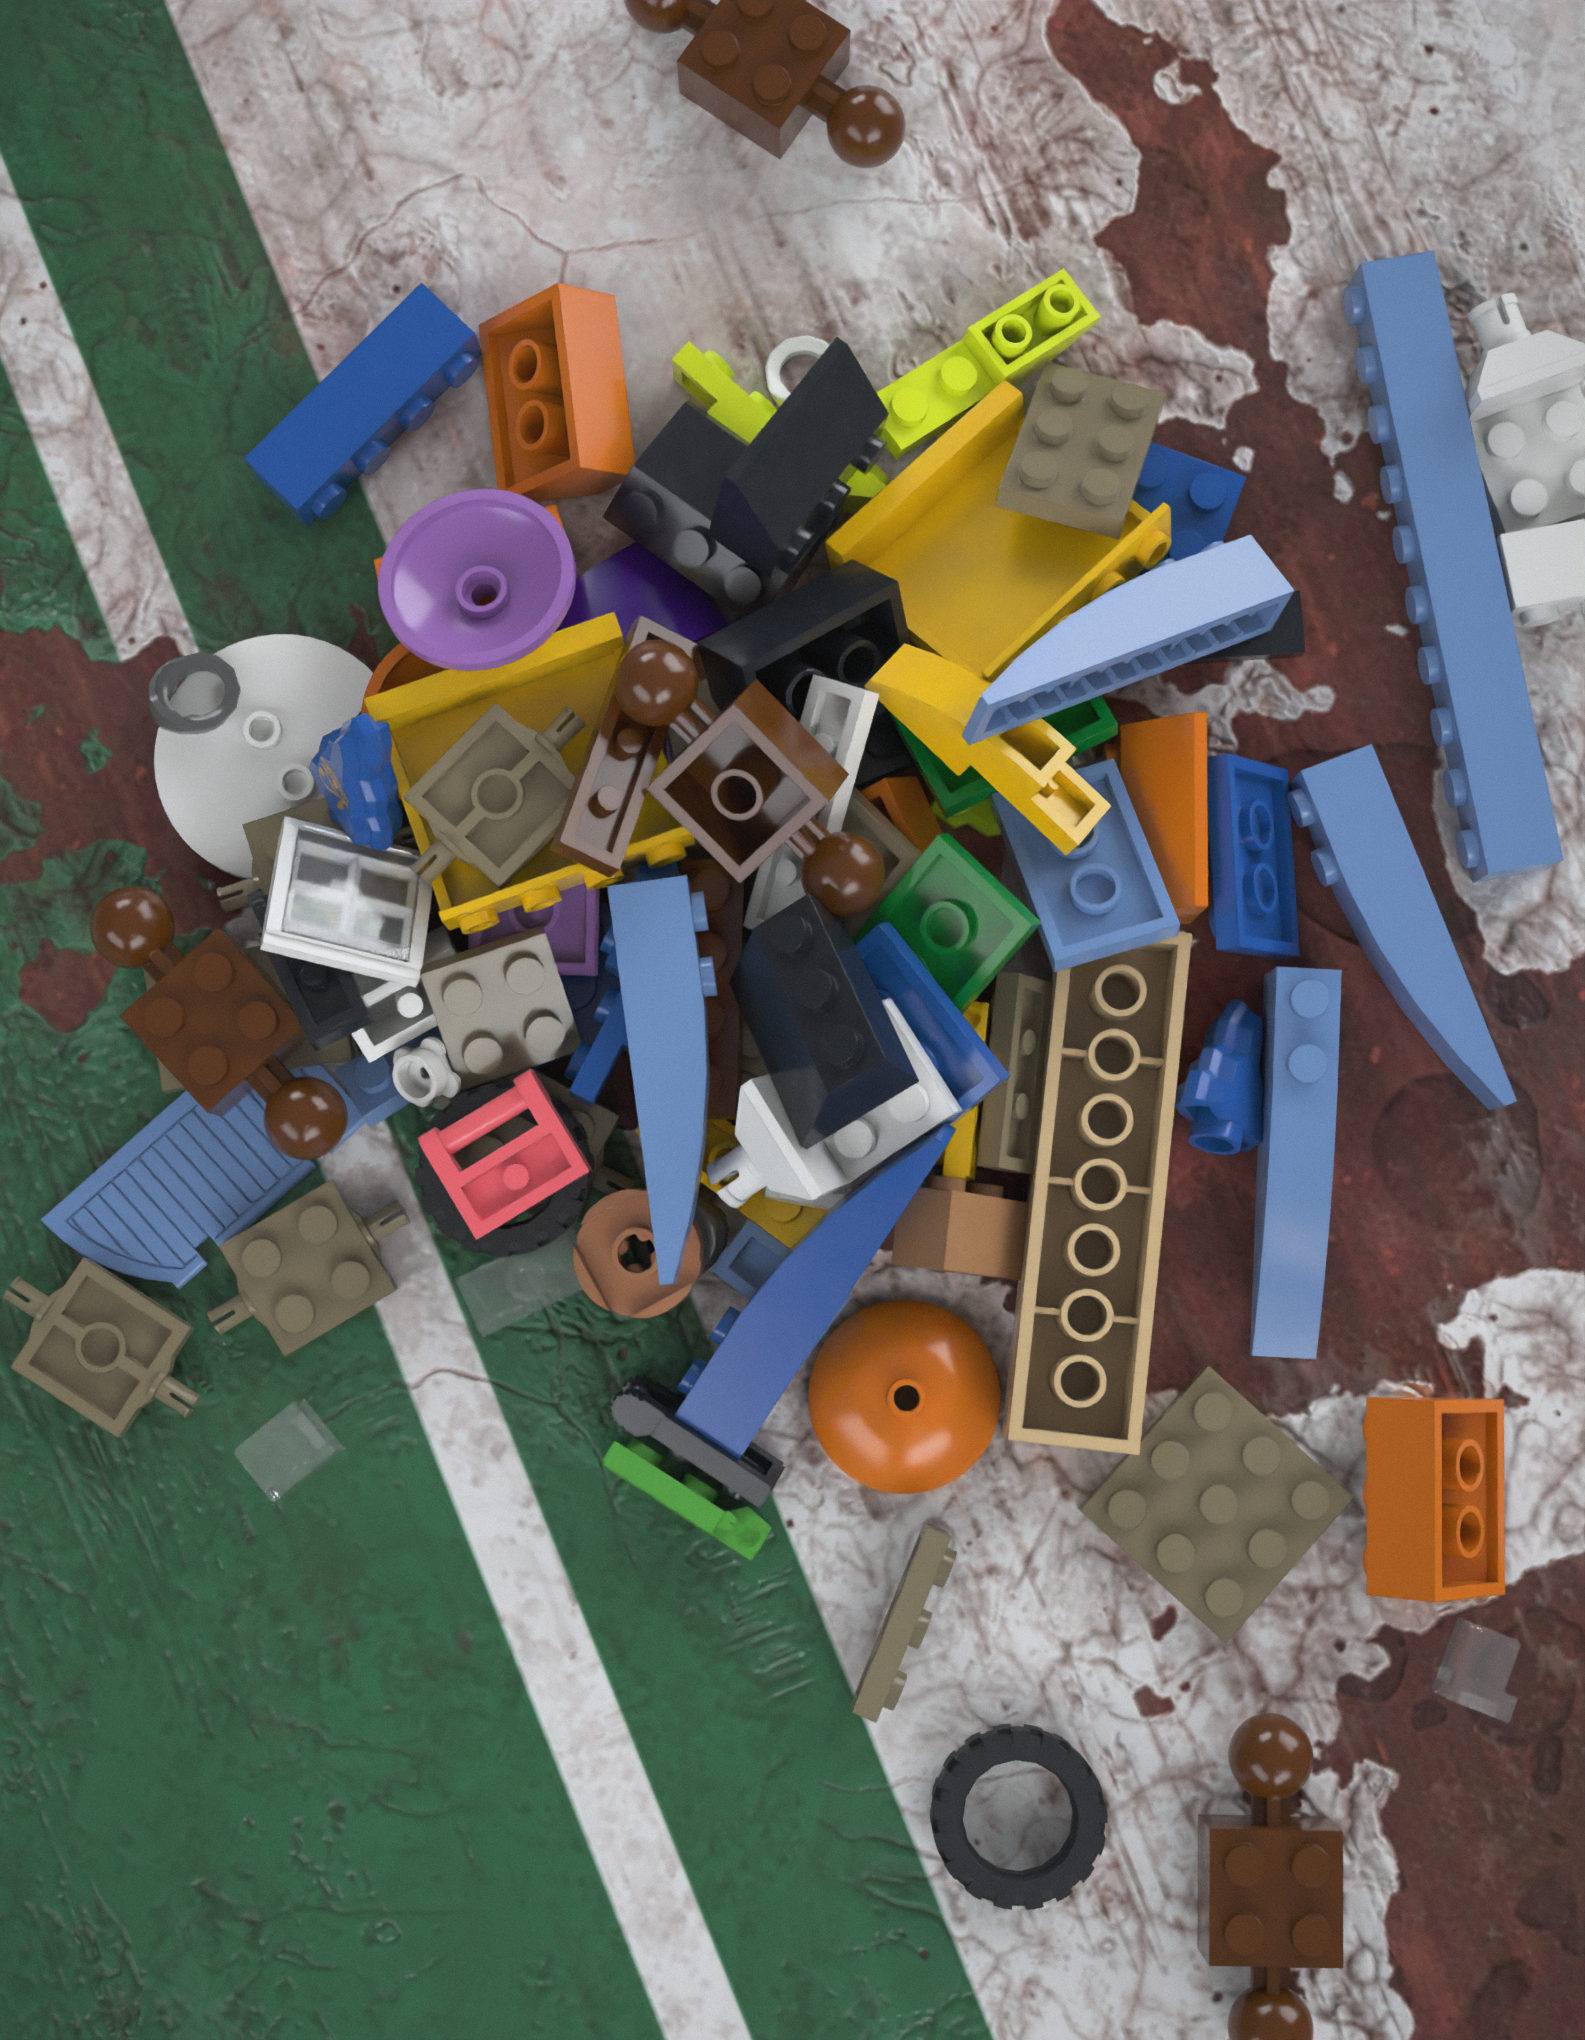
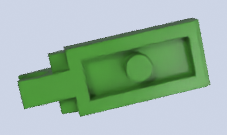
(690, 1499)

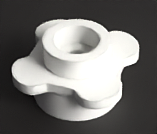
(424, 1072)

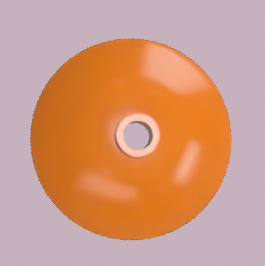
(856, 1386)

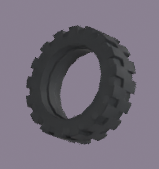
(513, 1238)
(1060, 1872)

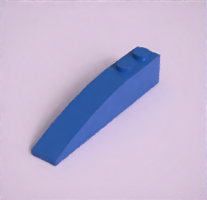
(797, 1301)

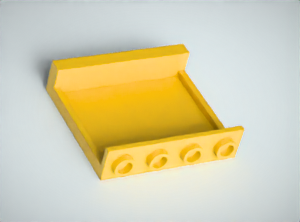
(981, 576)
(435, 712)

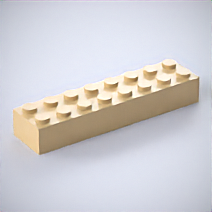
(1098, 1201)

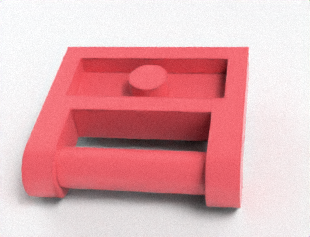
(514, 1174)

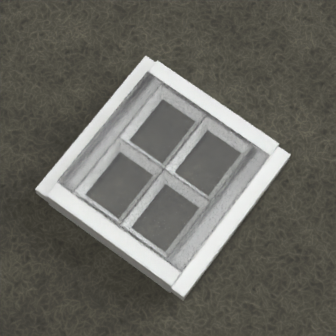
(346, 904)

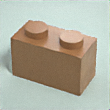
(961, 1230)

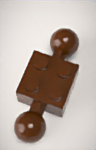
(771, 69)
(747, 779)
(218, 1023)
(1270, 1882)

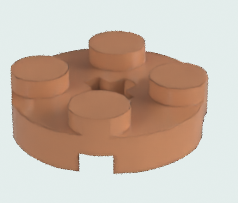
(601, 1263)

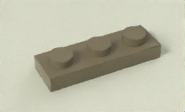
(1019, 1043)
(904, 1623)

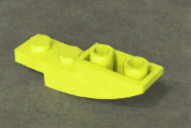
(1000, 347)
(711, 384)

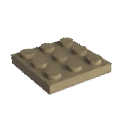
(1216, 1503)

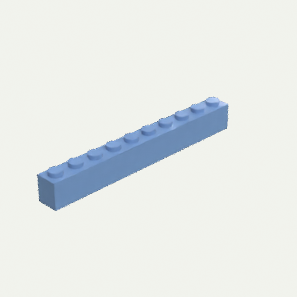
(1451, 568)

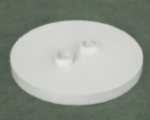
(263, 752)

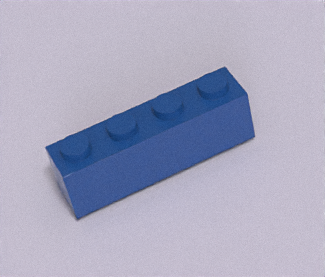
(366, 406)

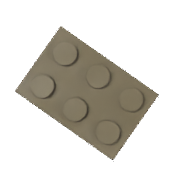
(1081, 450)

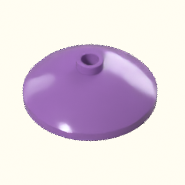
(469, 550)

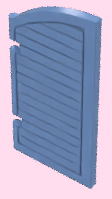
(181, 1184)

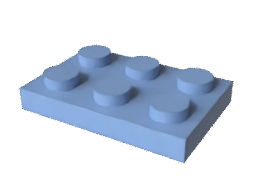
(1102, 892)

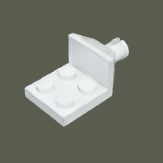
(1527, 419)
(775, 1159)

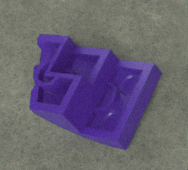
(642, 584)

